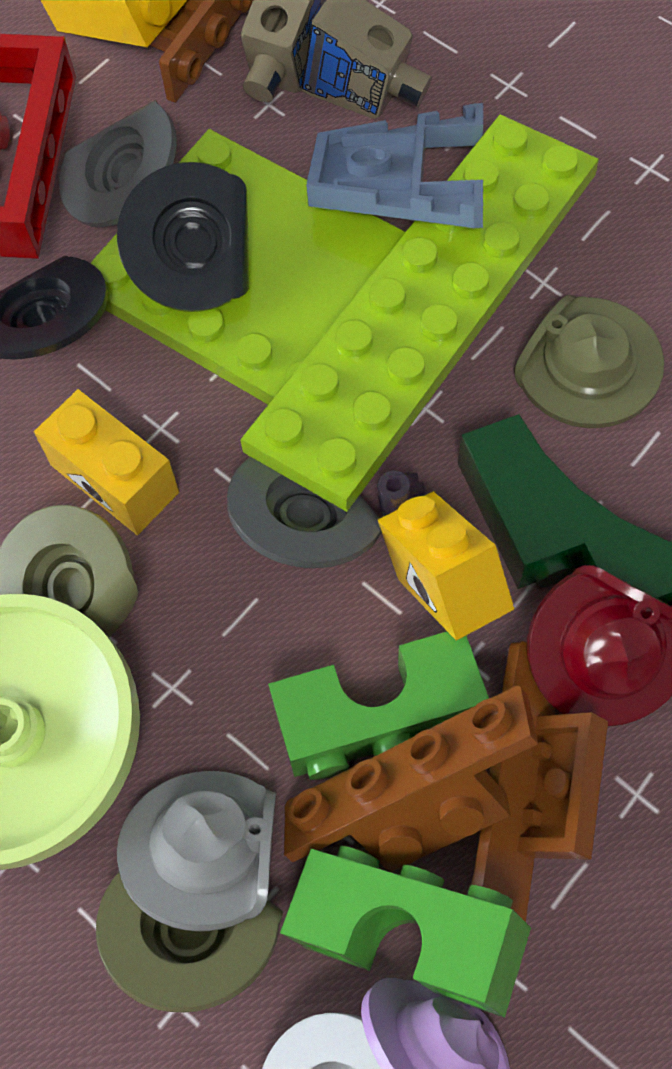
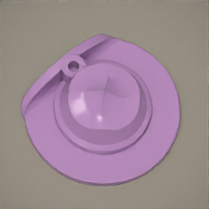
(425, 1030)

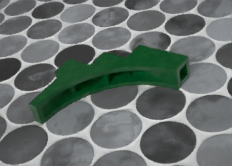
(547, 521)

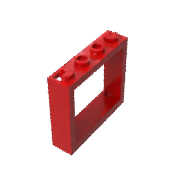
(49, 70)

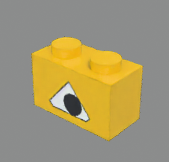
(107, 461)
(446, 564)

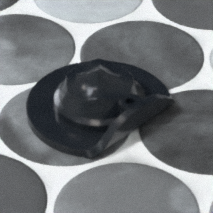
(187, 237)
(50, 308)

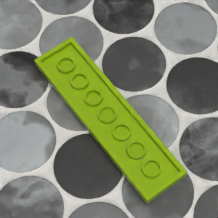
(417, 317)

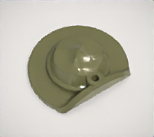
(591, 363)
(73, 560)
(177, 966)

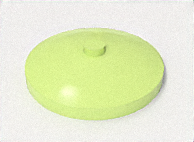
(62, 726)

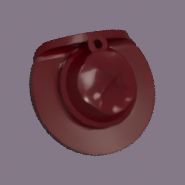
(601, 647)

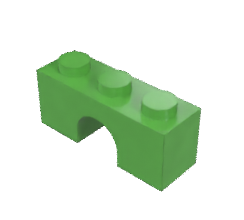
(328, 728)
(467, 940)

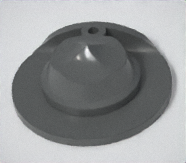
(111, 163)
(294, 523)

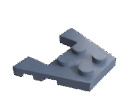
(383, 170)

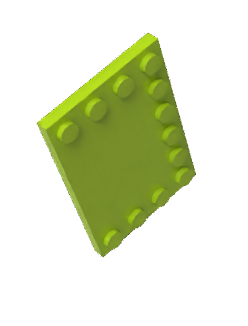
(301, 277)

